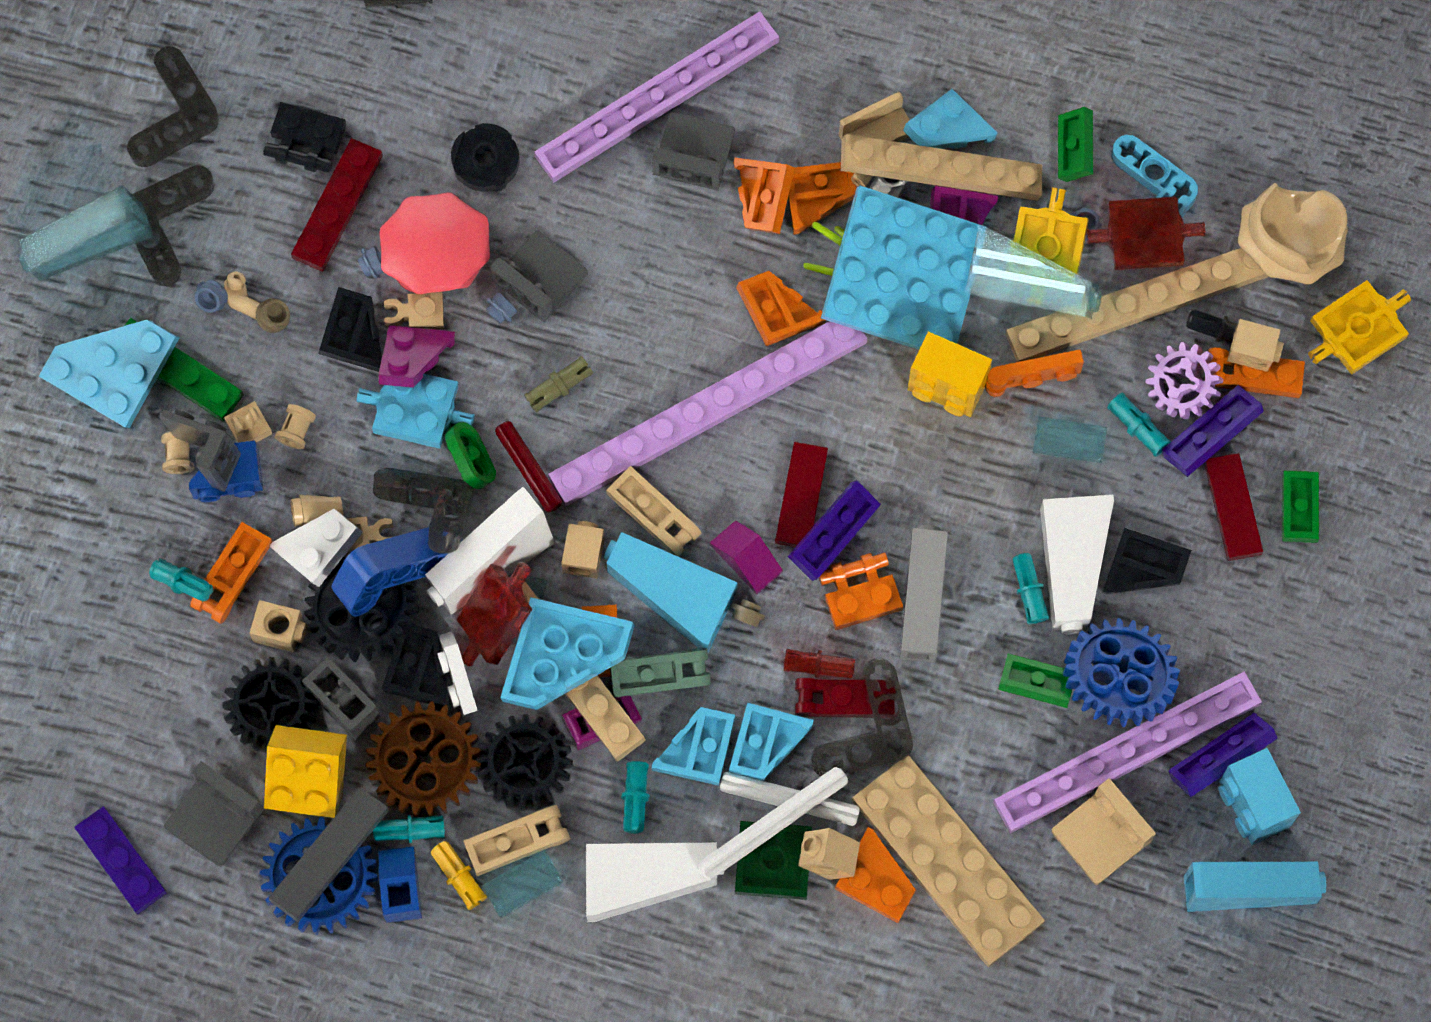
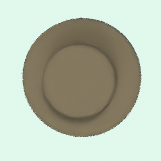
(272, 315)
(747, 612)

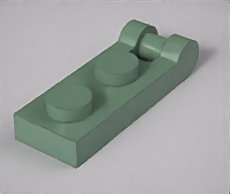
(659, 673)

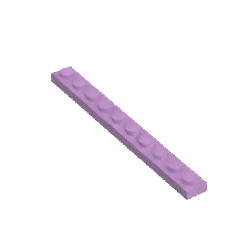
(704, 410)

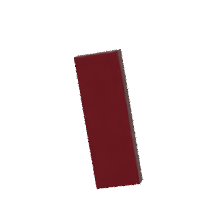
(801, 493)
(1233, 507)

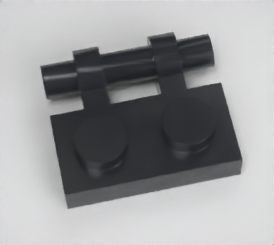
(305, 128)

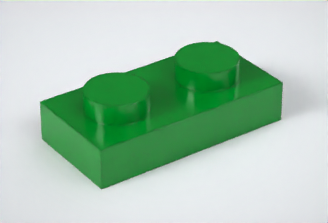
(1075, 144)
(1300, 506)
(1035, 680)

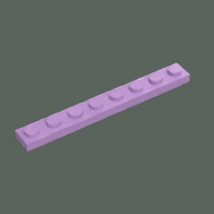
(656, 97)
(1127, 752)

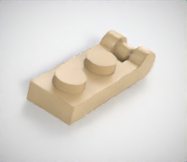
(652, 511)
(515, 840)

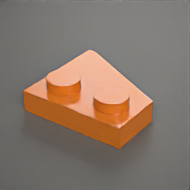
(763, 193)
(818, 193)
(776, 308)
(878, 880)

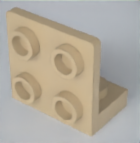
(1103, 832)

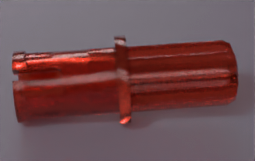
(818, 664)

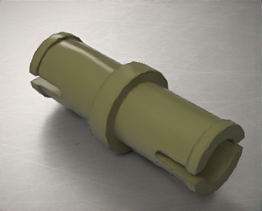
(558, 384)

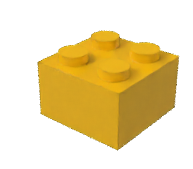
(949, 375)
(305, 771)

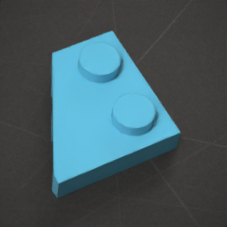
(949, 124)

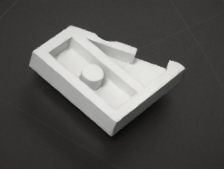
(318, 545)

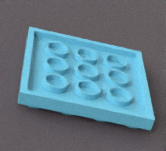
(901, 270)

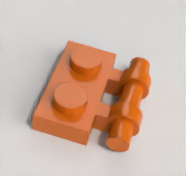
(862, 601)

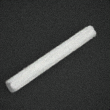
(772, 823)

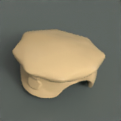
(1294, 233)

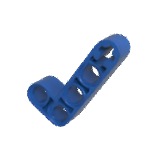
(381, 566)

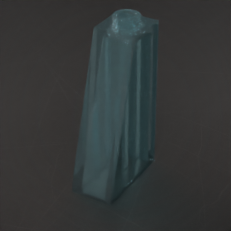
(86, 234)
(1019, 276)

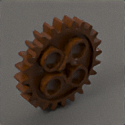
(398, 740)

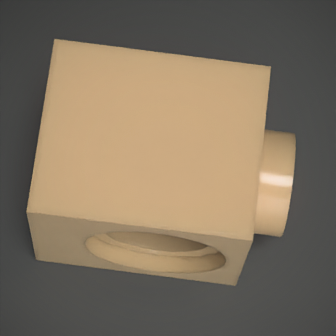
(1255, 345)
(583, 549)
(267, 615)
(829, 854)

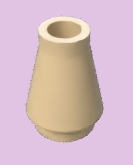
(311, 507)

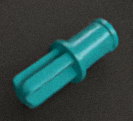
(180, 579)
(1030, 589)
(635, 797)
(410, 828)

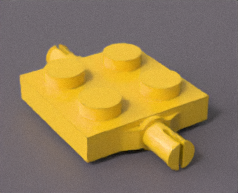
(1053, 232)
(1359, 327)

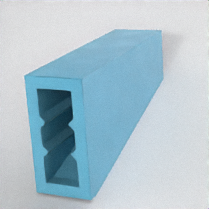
(674, 588)
(1252, 885)

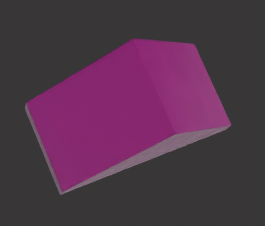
(747, 556)

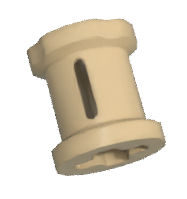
(295, 426)
(176, 455)

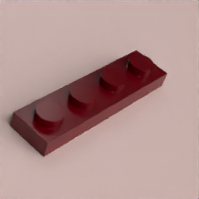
(336, 204)

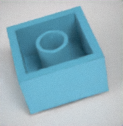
(1258, 797)

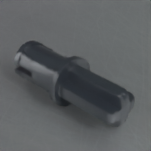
(1211, 325)

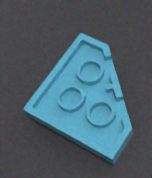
(112, 368)
(562, 650)

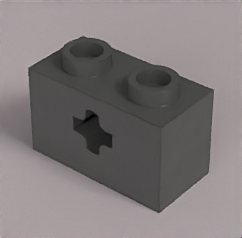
(341, 698)

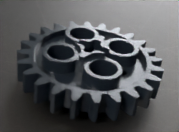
(392, 606)

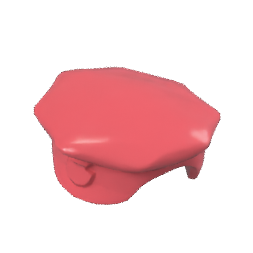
(434, 243)

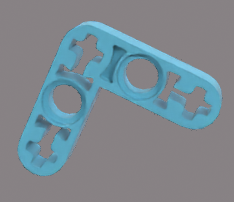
(1161, 187)

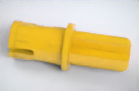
(458, 875)

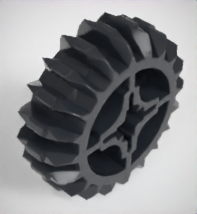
(257, 703)
(537, 752)

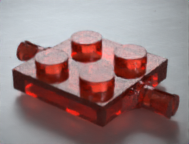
(1145, 233)
(494, 613)

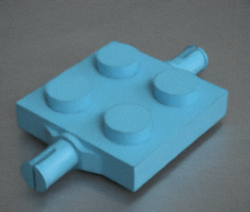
(418, 412)

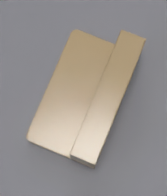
(879, 121)

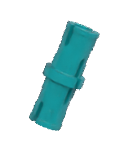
(1138, 424)

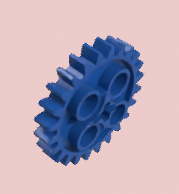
(1115, 697)
(345, 901)

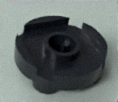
(487, 176)

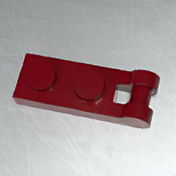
(840, 699)

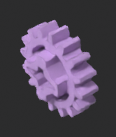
(1187, 368)

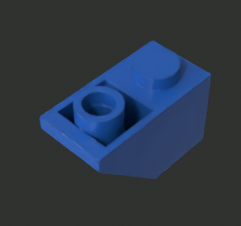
(243, 482)
(399, 884)

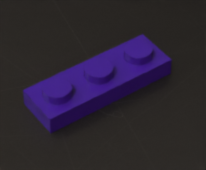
(1212, 430)
(834, 530)
(1213, 759)
(120, 860)

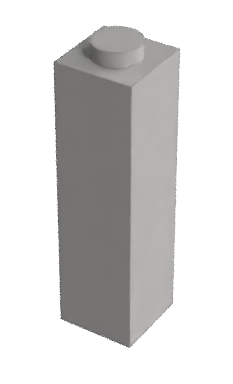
(923, 594)

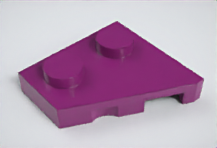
(411, 353)

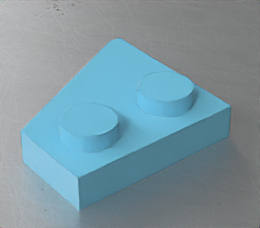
(766, 740)
(699, 748)

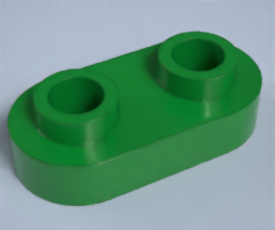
(470, 455)

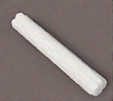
(778, 794)

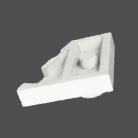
(452, 662)

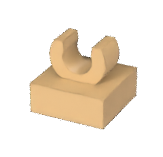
(248, 424)

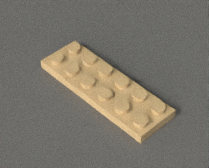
(948, 860)

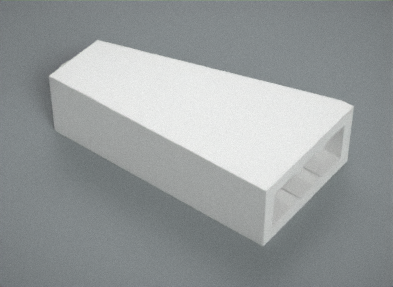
(504, 539)
(1074, 551)
(641, 875)

